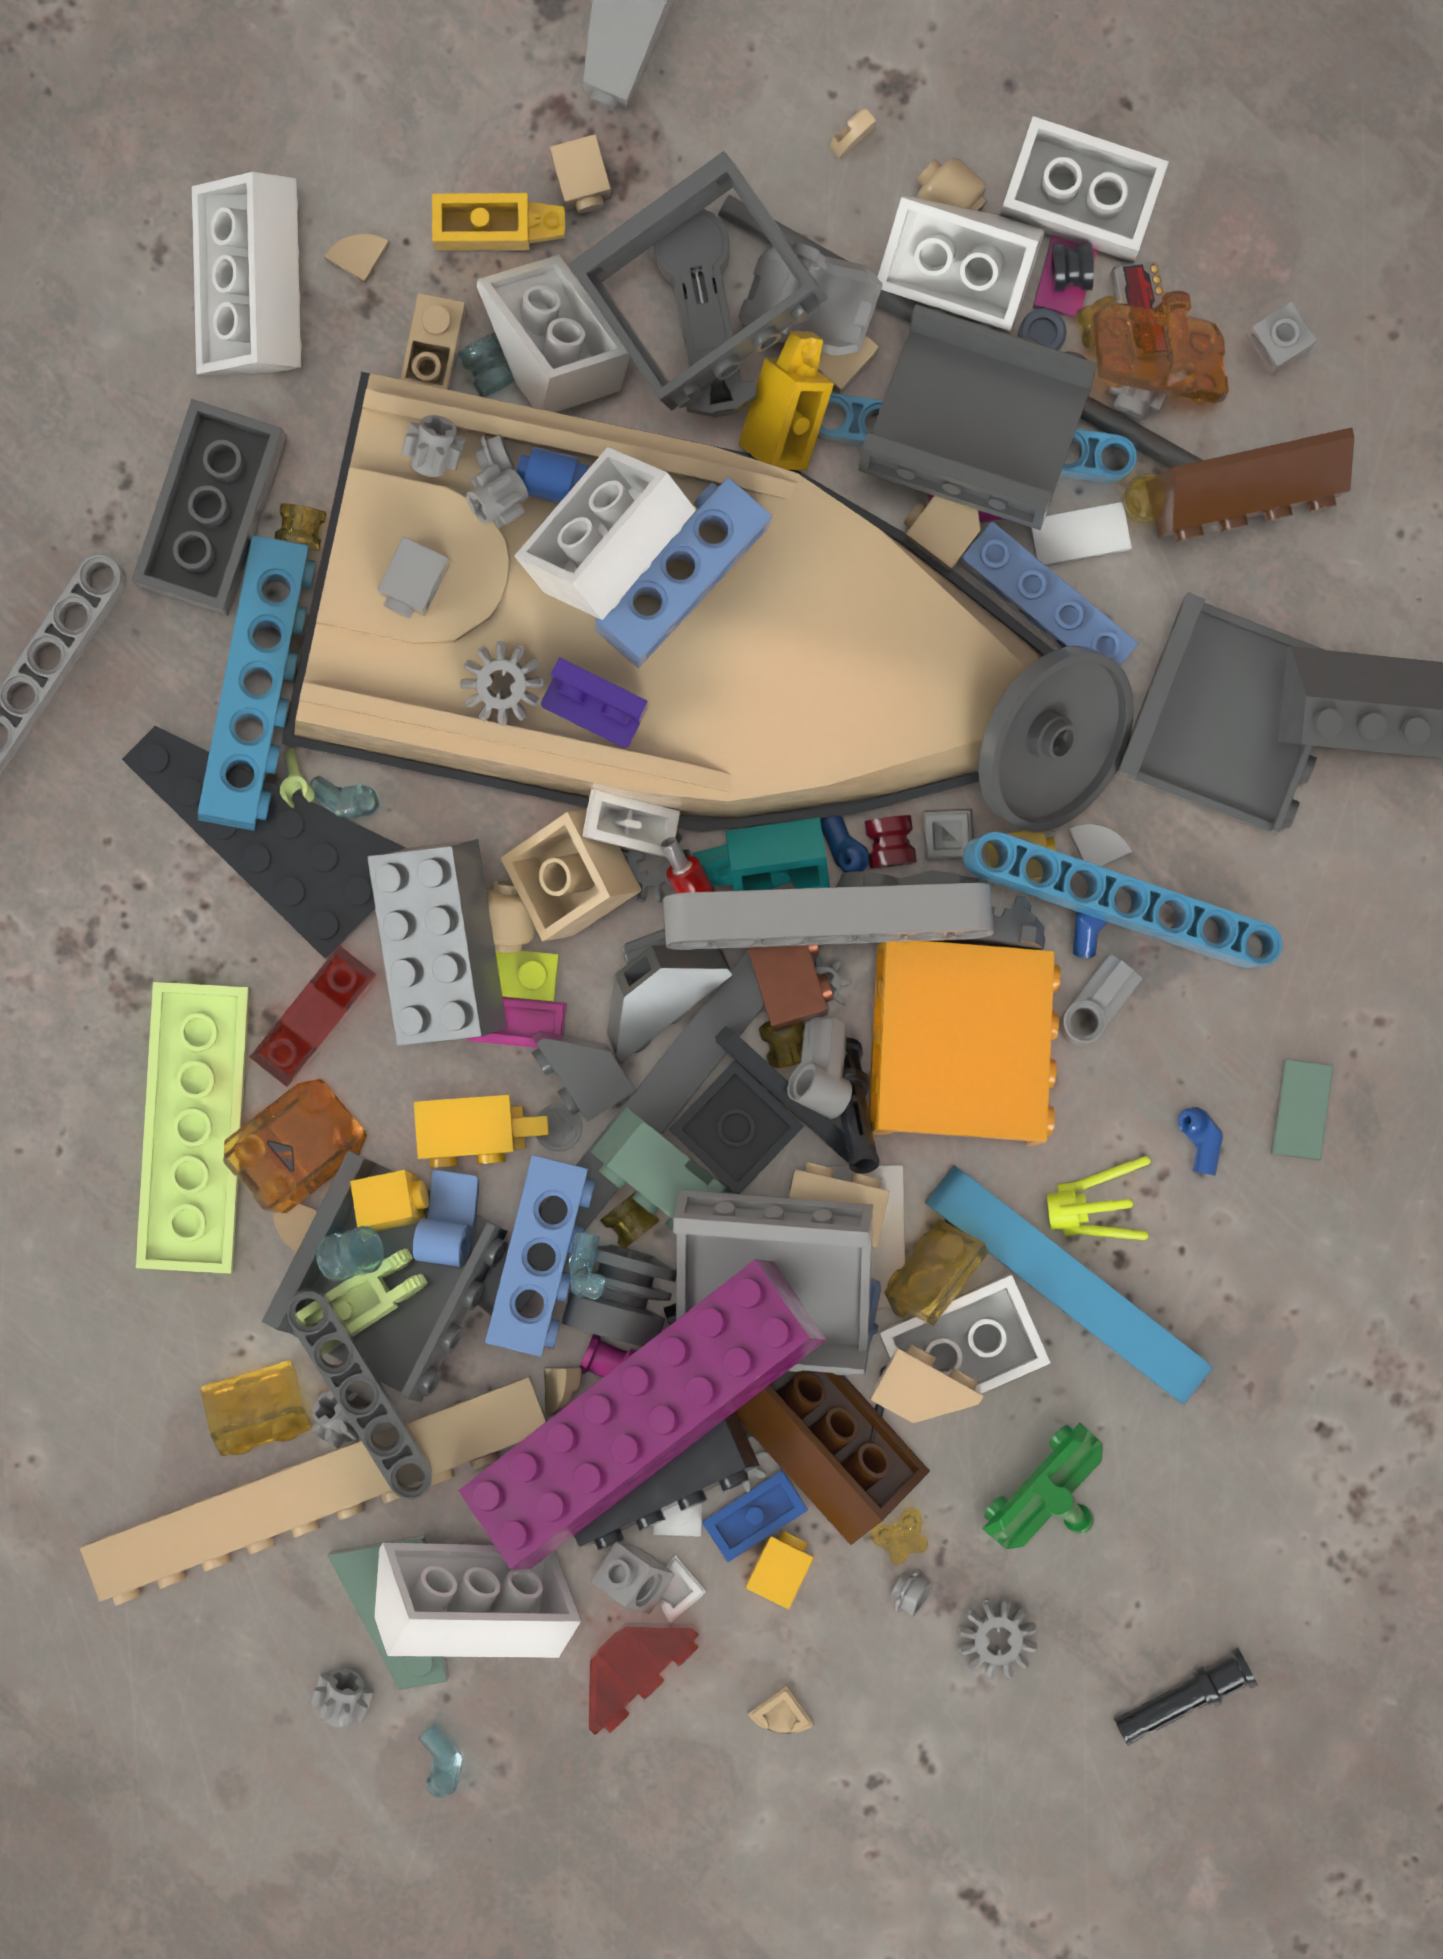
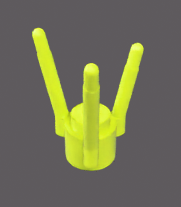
(1070, 1209)

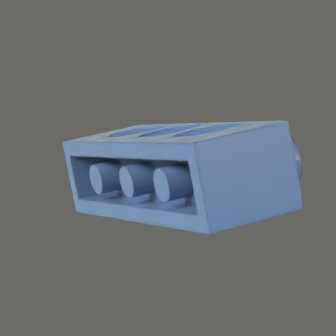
(743, 523)
(1042, 596)
(507, 1325)

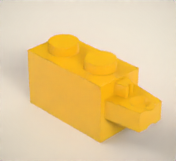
(493, 222)
(788, 405)
(473, 1127)

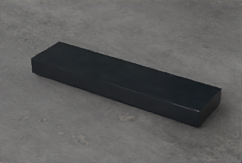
(777, 1085)

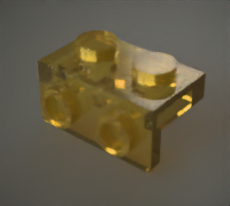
(934, 1272)
(255, 1409)

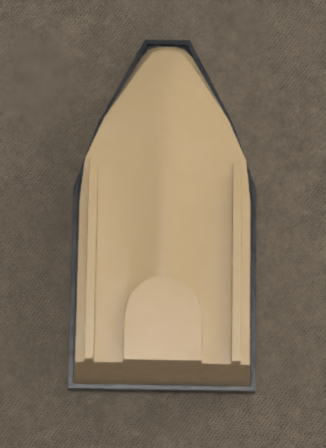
(800, 688)

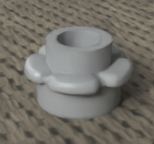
(494, 452)
(911, 1592)

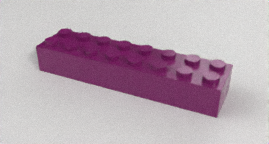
(642, 1414)

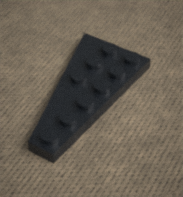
(296, 859)

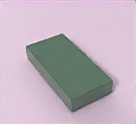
(1302, 1109)

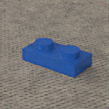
(754, 1515)

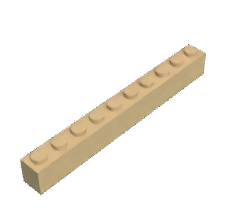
(305, 1493)

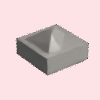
(947, 832)

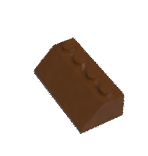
(1252, 484)
(821, 1436)

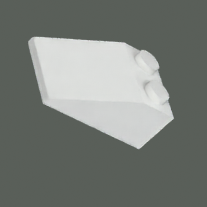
(960, 260)
(553, 335)

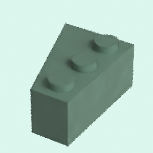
(651, 1165)
(358, 1573)

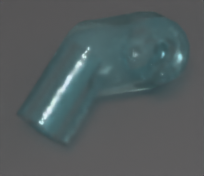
(347, 800)
(580, 1267)
(445, 1765)

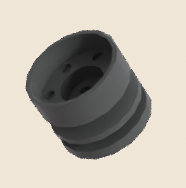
(623, 1303)

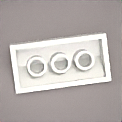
(246, 275)
(470, 1603)

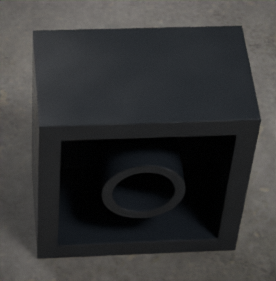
(736, 1127)

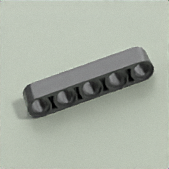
(364, 1417)

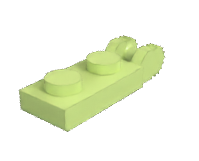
(366, 1297)

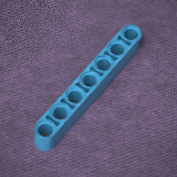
(1089, 443)
(1145, 900)
(1069, 1285)

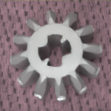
(486, 678)
(1013, 1636)

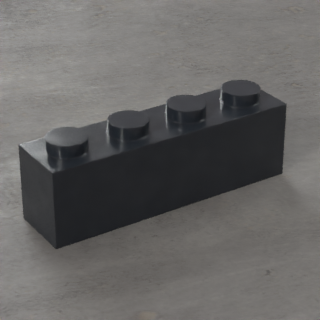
(713, 1460)

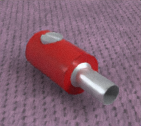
(685, 872)

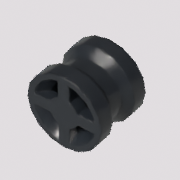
(1072, 267)

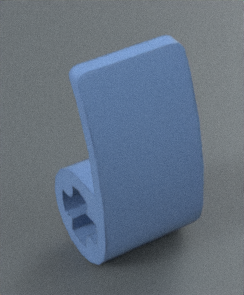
(451, 1219)

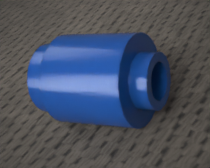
(549, 473)

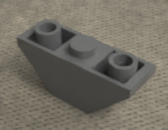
(659, 992)

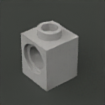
(1281, 338)
(412, 578)
(632, 1577)

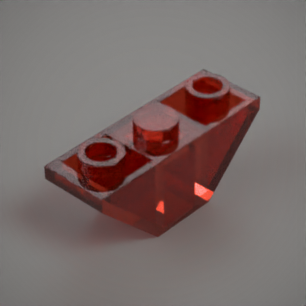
(313, 1016)
(632, 1666)

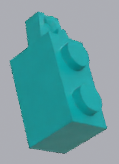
(769, 857)

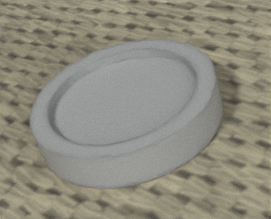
(564, 1128)

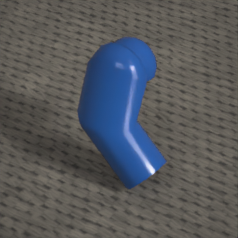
(846, 851)
(1086, 934)
(1205, 1136)

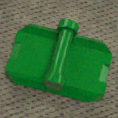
(1048, 1491)

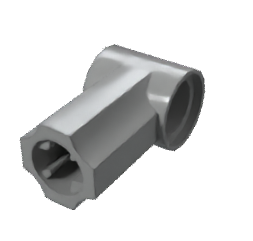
(1101, 998)
(819, 1079)

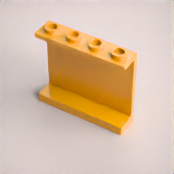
(963, 1041)

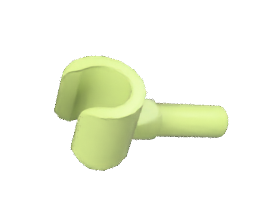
(294, 780)

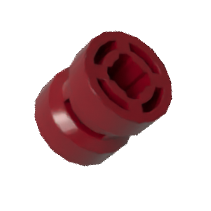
(890, 841)

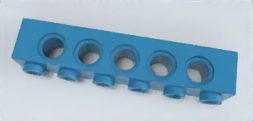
(267, 562)

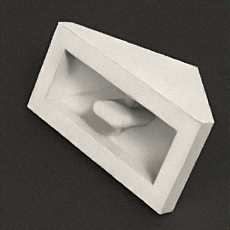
(629, 822)

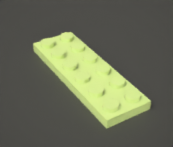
(189, 1113)

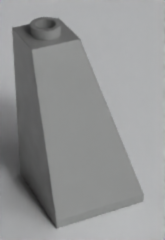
(620, 47)

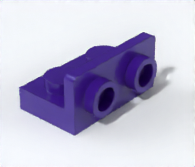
(594, 703)

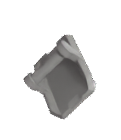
(842, 317)

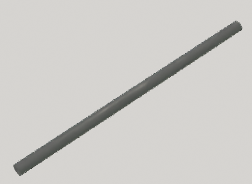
(1094, 411)

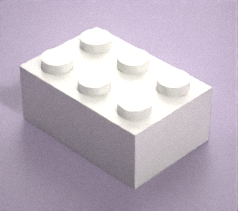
(1084, 188)
(605, 533)
(979, 1333)

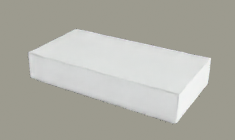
(1082, 534)

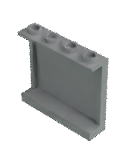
(813, 1243)

